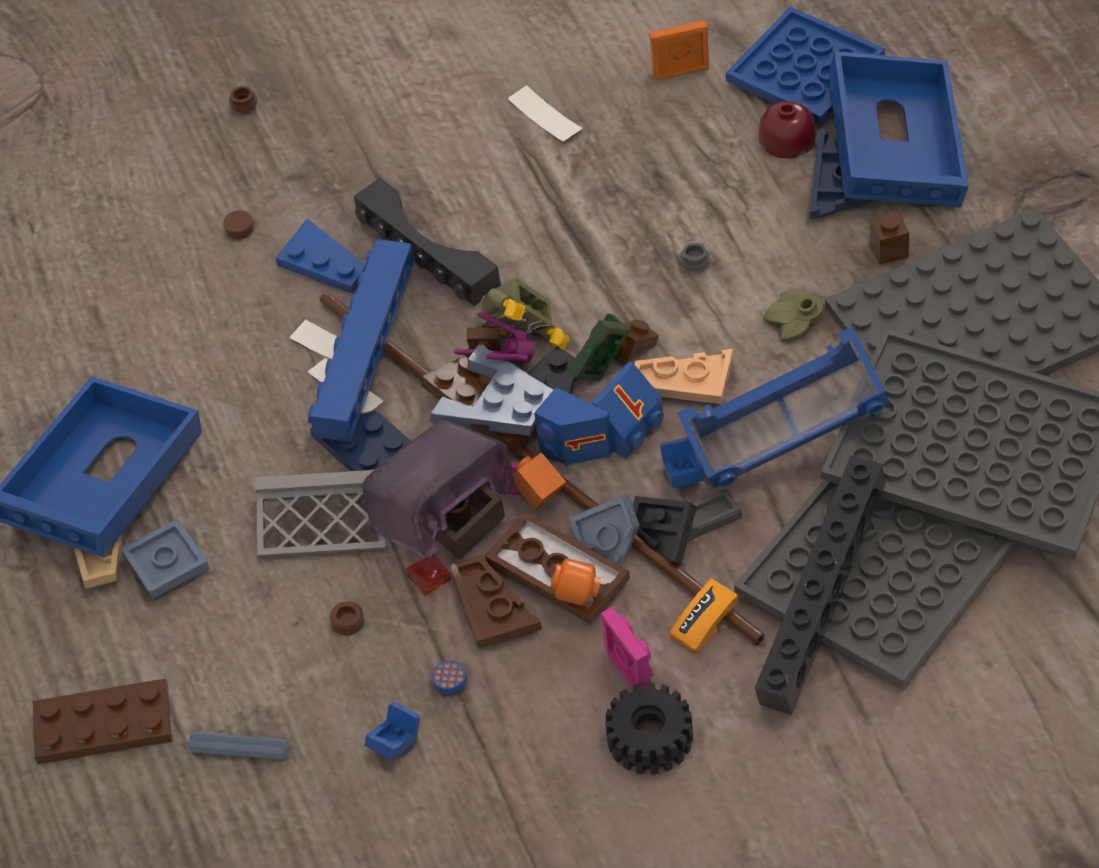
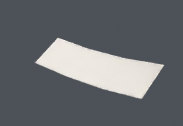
(544, 114)
(315, 338)

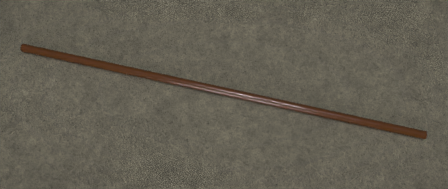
(574, 493)

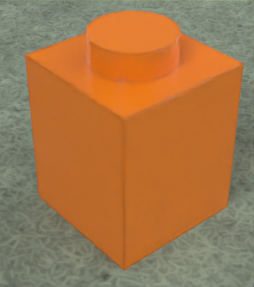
(537, 480)

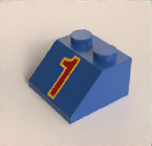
(632, 409)
(572, 429)

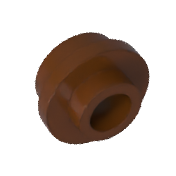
(242, 99)

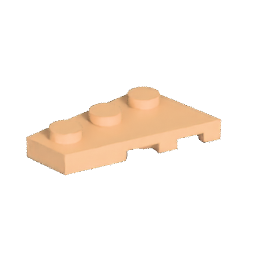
(691, 379)

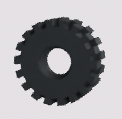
(654, 749)

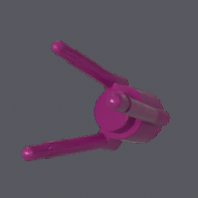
(514, 349)

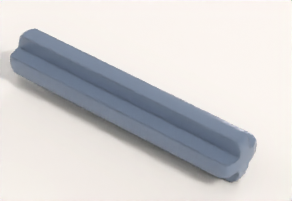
(238, 745)

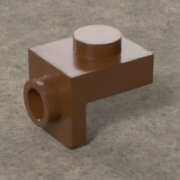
(638, 338)

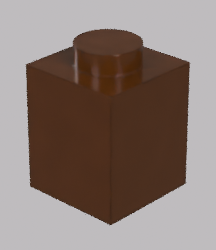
(889, 238)

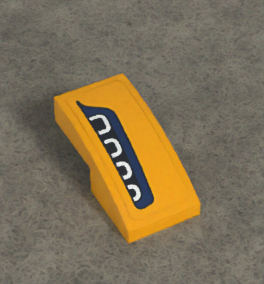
(702, 615)

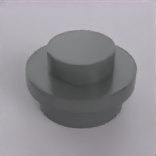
(694, 257)

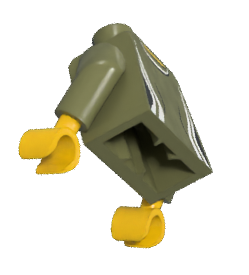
(523, 310)

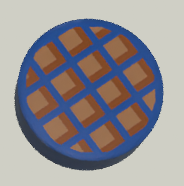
(449, 678)

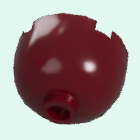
(787, 129)

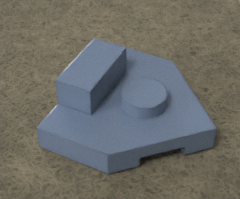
(607, 528)

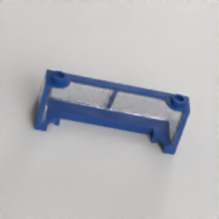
(785, 412)

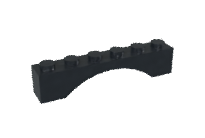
(464, 271)

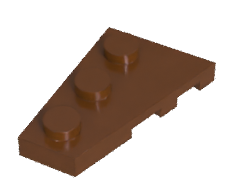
(489, 604)

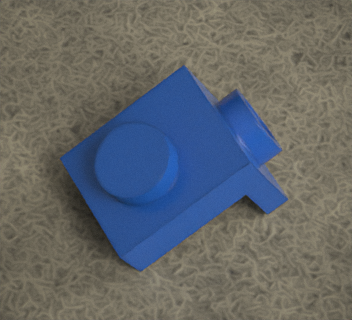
(680, 463)
(395, 733)

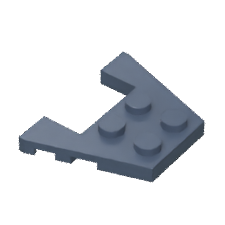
(506, 402)

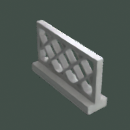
(313, 487)

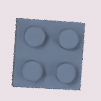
(165, 558)

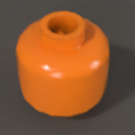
(575, 582)

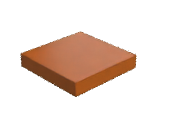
(679, 50)

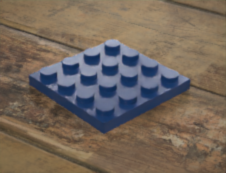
(795, 60)

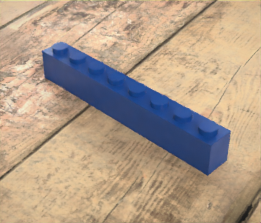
(361, 341)

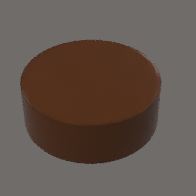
(238, 224)
(347, 618)

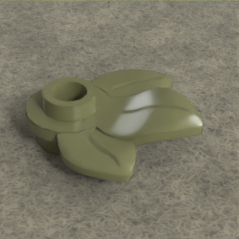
(795, 313)

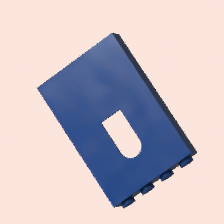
(918, 170)
(60, 502)

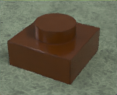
(485, 336)

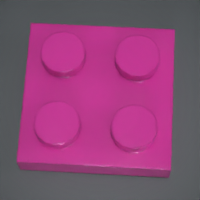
(625, 650)

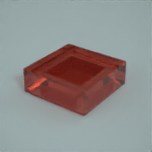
(428, 574)

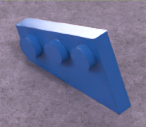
(320, 258)

